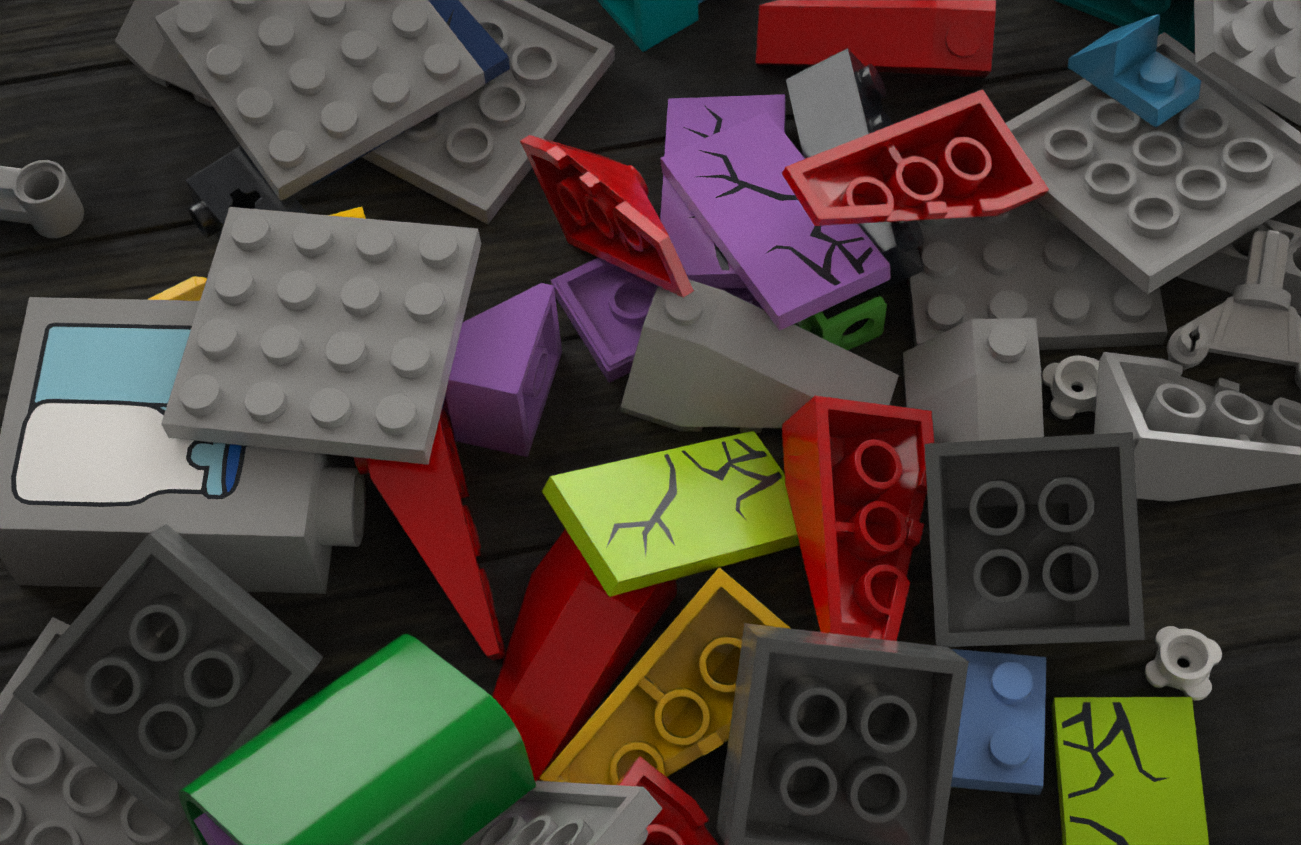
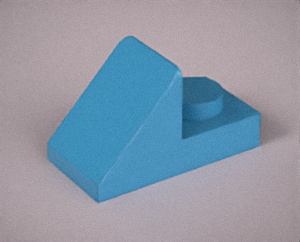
(1136, 74)

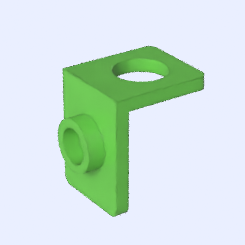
(834, 327)

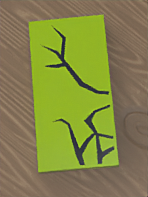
(675, 511)
(1128, 771)

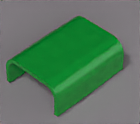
(373, 759)

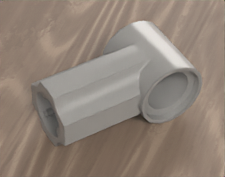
(40, 197)

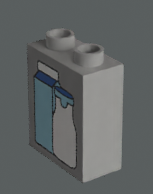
(97, 474)

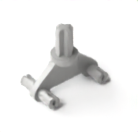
(1252, 322)

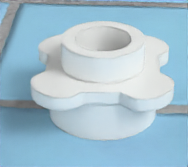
(1062, 376)
(1186, 644)

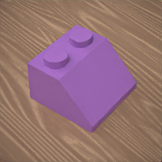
(505, 372)

